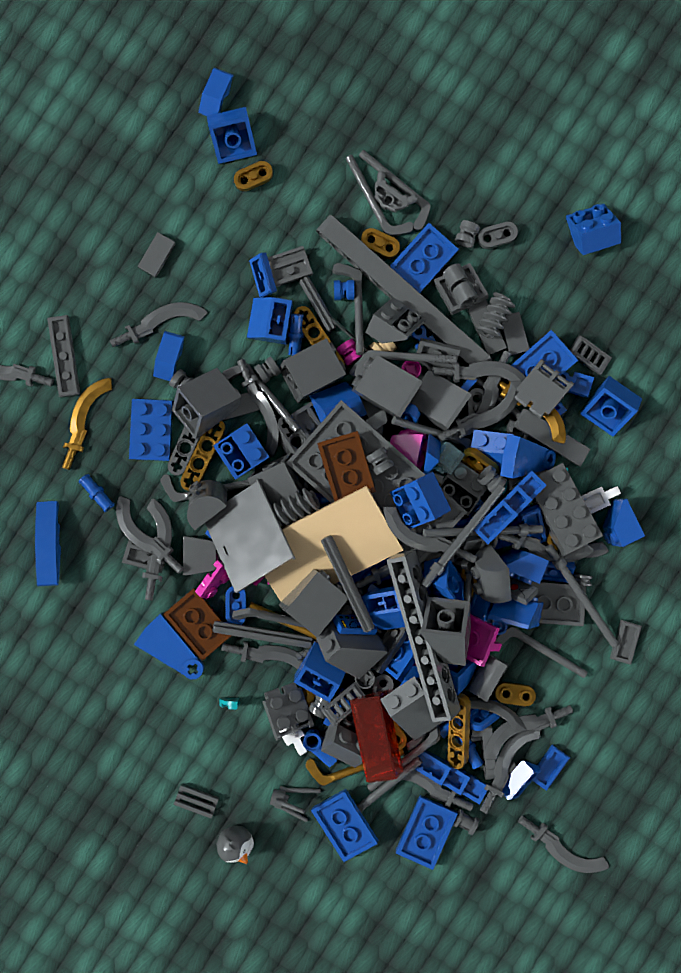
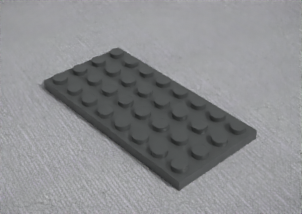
(342, 421)

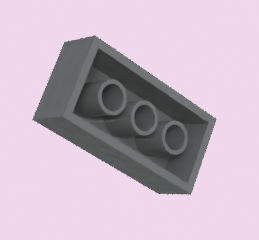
(565, 512)

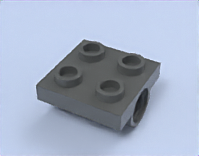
(460, 288)

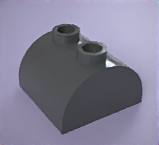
(205, 501)
(491, 576)
(487, 677)

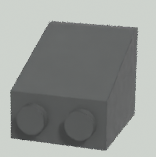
(312, 370)
(386, 386)
(439, 400)
(205, 402)
(278, 480)
(314, 601)
(447, 628)
(351, 652)
(410, 709)

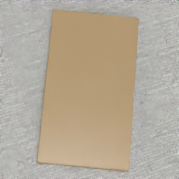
(357, 530)

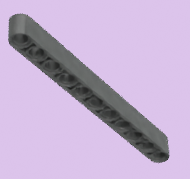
(395, 286)

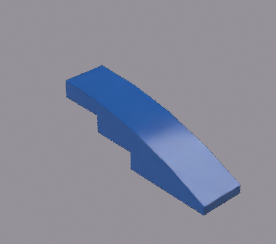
(510, 507)
(47, 543)
(455, 779)

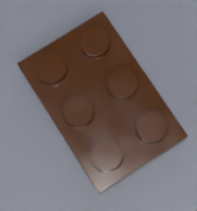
(345, 465)
(194, 622)

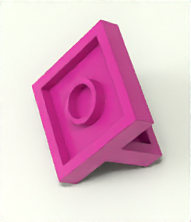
(482, 641)

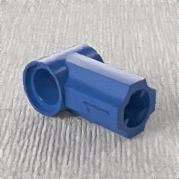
(316, 748)

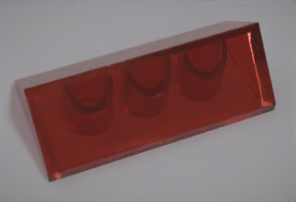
(376, 738)

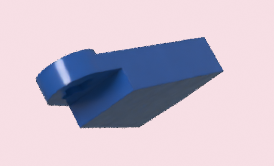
(524, 456)
(169, 647)

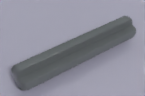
(317, 303)

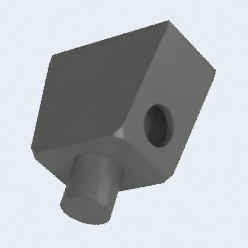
(199, 555)

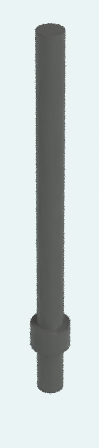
(520, 530)
(560, 564)
(438, 568)

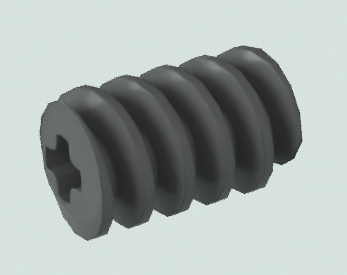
(495, 315)
(296, 507)

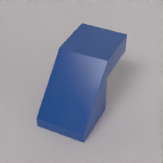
(215, 91)
(168, 355)

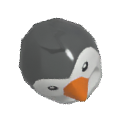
(235, 844)

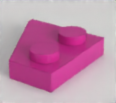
(212, 581)

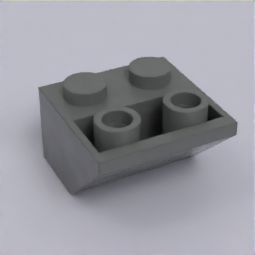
(394, 322)
(463, 487)
(342, 741)

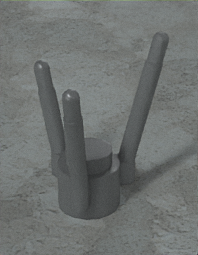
(280, 800)

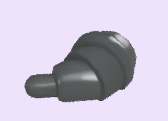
(389, 197)

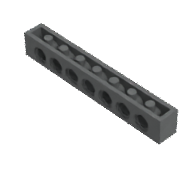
(433, 672)

